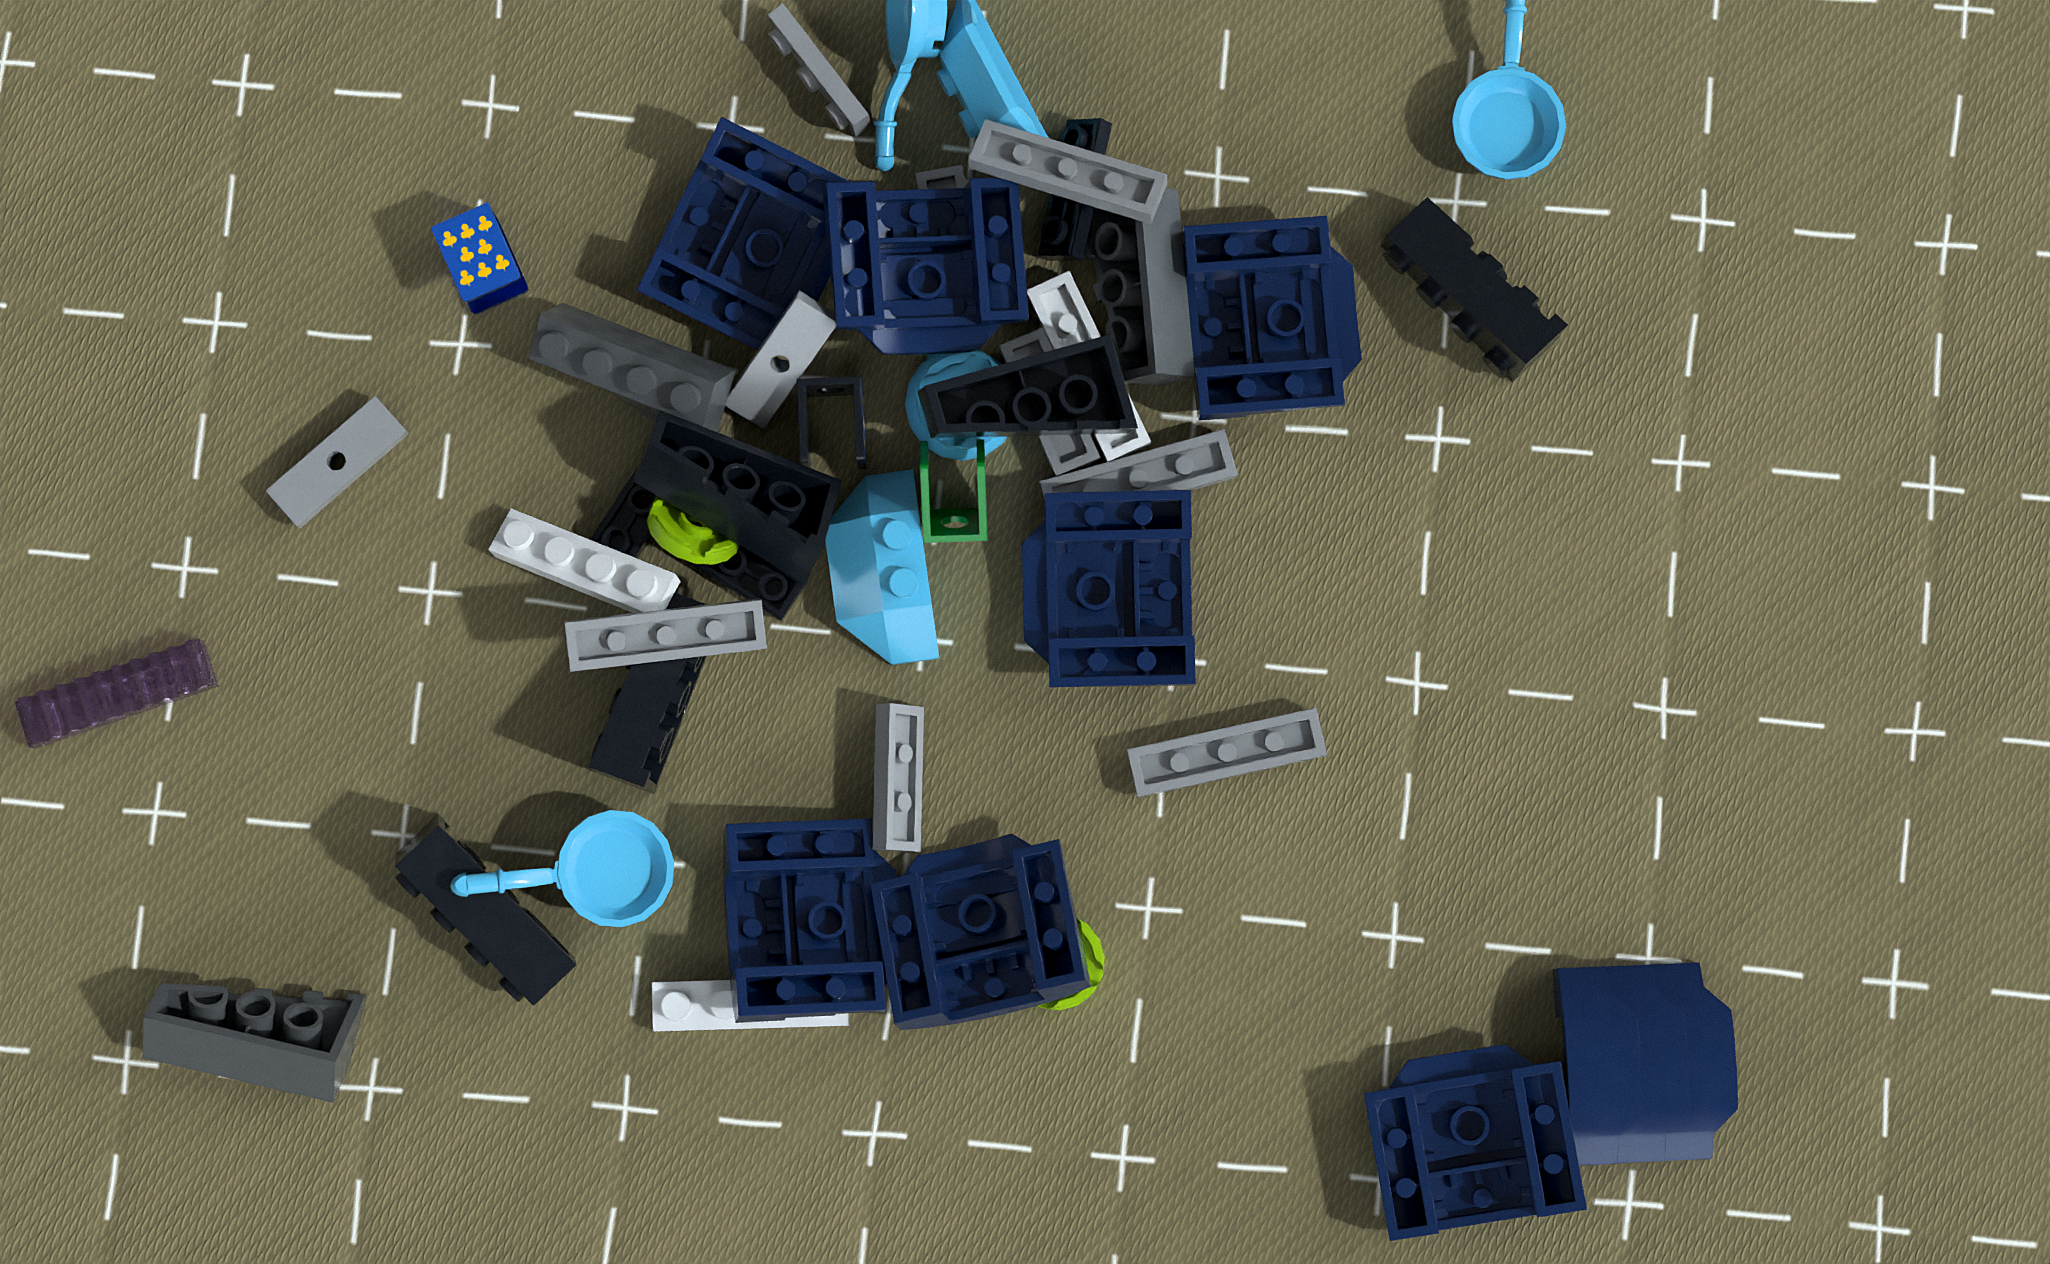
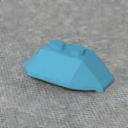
(981, 75)
(882, 569)

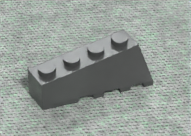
(1144, 292)
(633, 366)
(255, 1036)

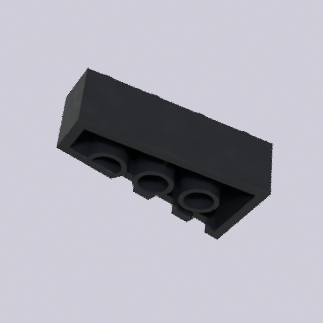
(1471, 290)
(1041, 395)
(741, 492)
(647, 717)
(491, 921)

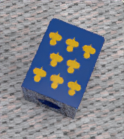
(480, 258)

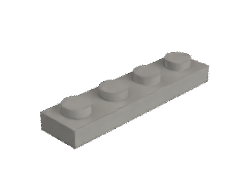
(1068, 171)
(1171, 467)
(665, 634)
(1226, 752)

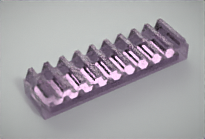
(116, 693)

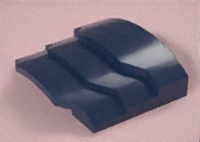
(743, 237)
(926, 264)
(1269, 317)
(1111, 589)
(803, 919)
(979, 933)
(1645, 1062)
(1473, 1142)

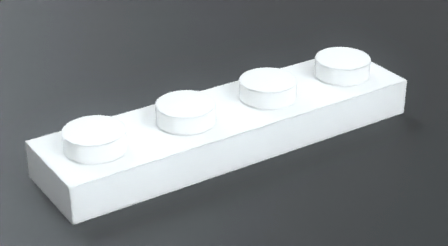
(1066, 323)
(583, 564)
(710, 1007)

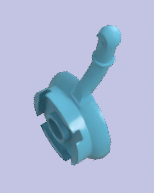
(910, 35)
(1509, 117)
(940, 368)
(609, 870)

